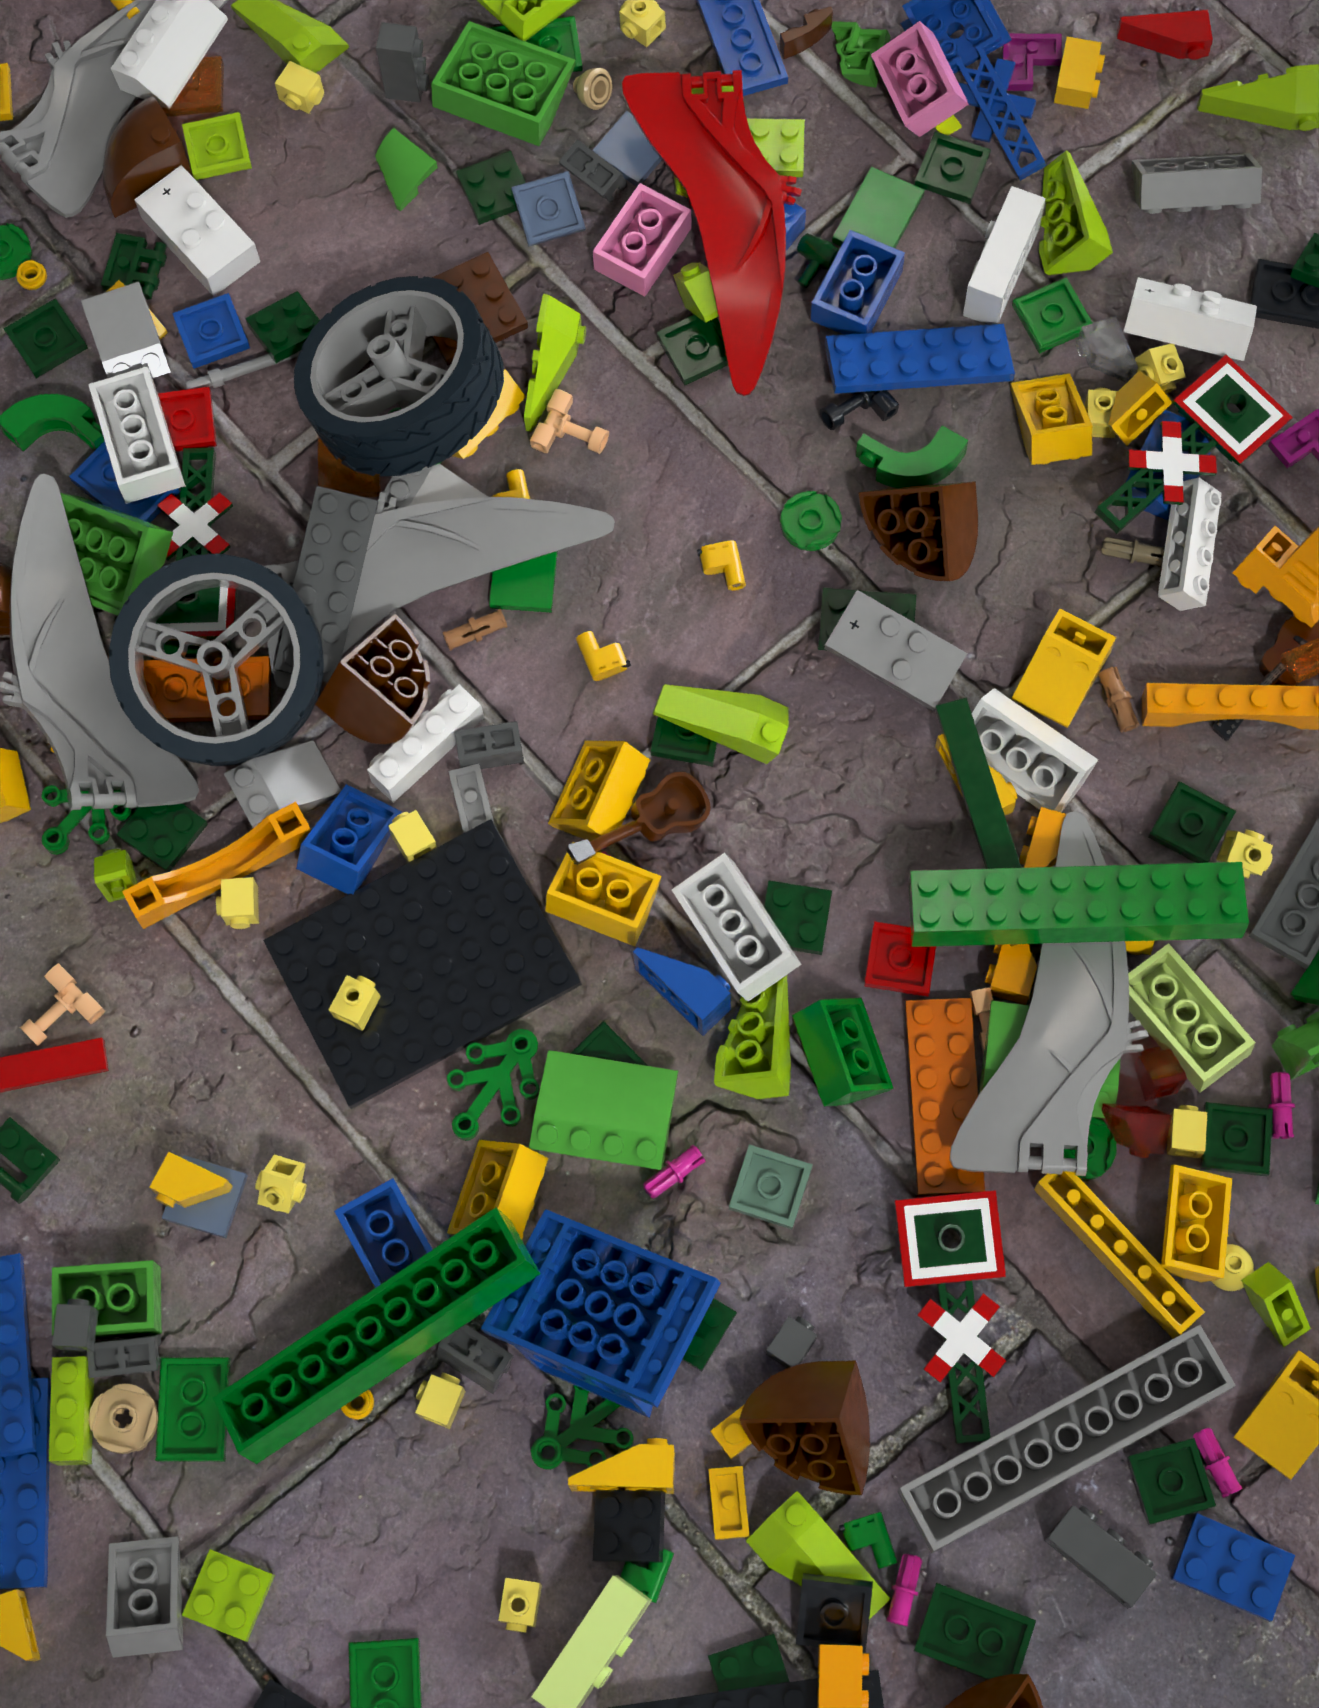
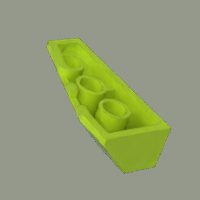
(291, 33)
(1278, 101)
(1072, 225)
(558, 339)
(732, 719)
(757, 1048)
(801, 1542)

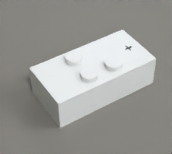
(197, 230)
(1003, 256)
(1191, 318)
(136, 435)
(736, 927)

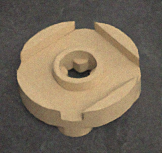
(134, 1435)

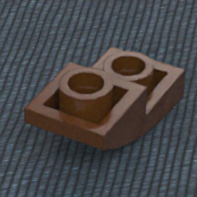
(815, 27)

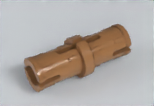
(474, 629)
(1118, 699)

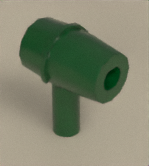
(819, 253)

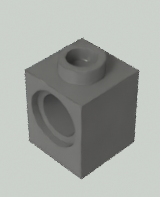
(75, 1326)
(792, 1342)

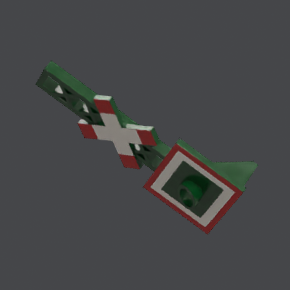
(1206, 409)
(211, 608)
(974, 1258)

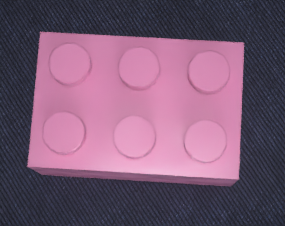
(919, 79)
(642, 239)

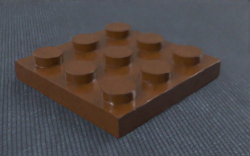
(491, 296)

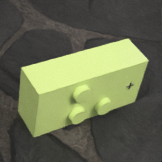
(1186, 1018)
(593, 1646)

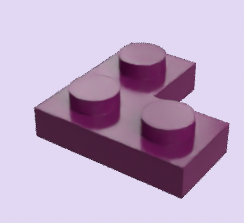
(1031, 51)
(1298, 440)

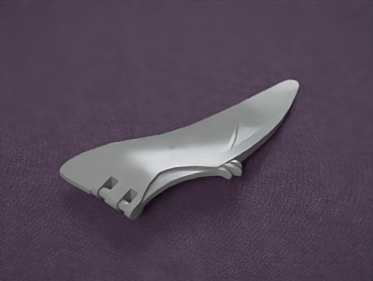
(75, 116)
(448, 543)
(66, 673)
(1063, 1054)

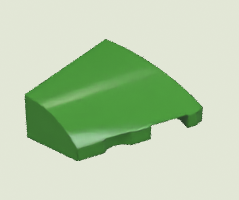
(855, 51)
(403, 167)

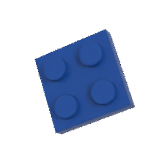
(211, 330)

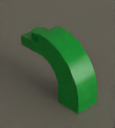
(48, 413)
(913, 468)

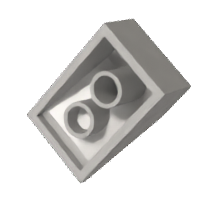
(125, 331)
(428, 486)
(281, 779)
(144, 1597)

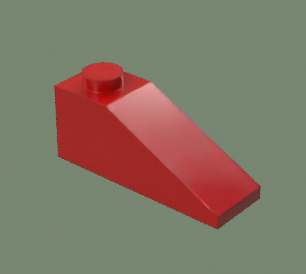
(1172, 34)

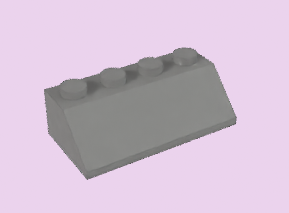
(1197, 182)

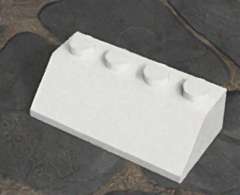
(167, 48)
(1030, 753)

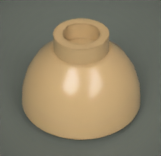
(593, 88)

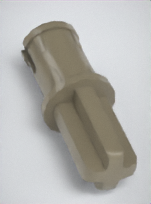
(1132, 551)

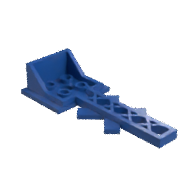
(981, 36)

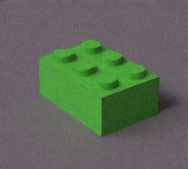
(121, 1292)

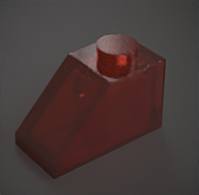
(1159, 1073)
(1138, 1128)

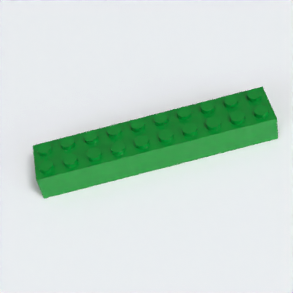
(1077, 904)
(375, 1336)

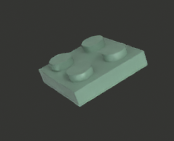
(770, 1186)

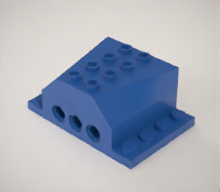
(603, 1313)

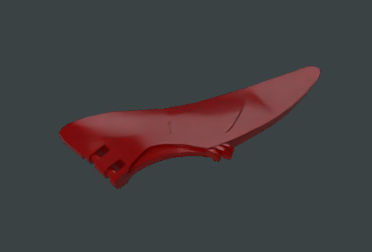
(733, 199)

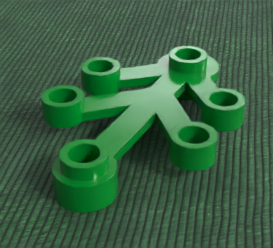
(73, 820)
(496, 1078)
(580, 1428)

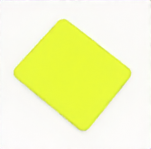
(949, 126)

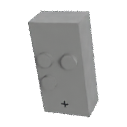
(895, 650)

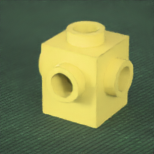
(642, 20)
(1162, 366)
(1248, 849)
(281, 1184)

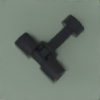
(880, 401)

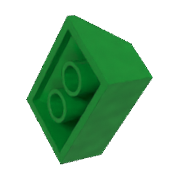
(842, 1051)

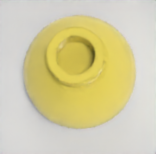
(1237, 1267)

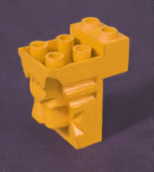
(1286, 571)

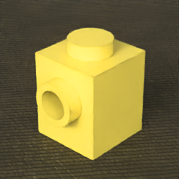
(299, 87)
(1099, 407)
(411, 835)
(238, 902)
(355, 1001)
(1187, 1132)
(440, 1399)
(519, 1604)

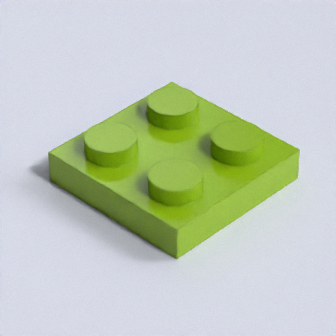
(780, 143)
(216, 146)
(228, 1595)

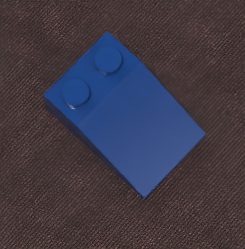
(347, 840)
(689, 989)

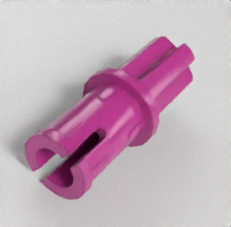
(1281, 1105)
(673, 1172)
(1217, 1462)
(904, 1589)

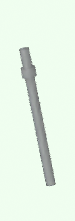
(217, 377)

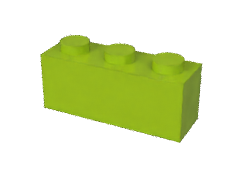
(69, 1412)

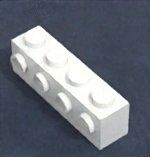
(1190, 546)
(425, 743)

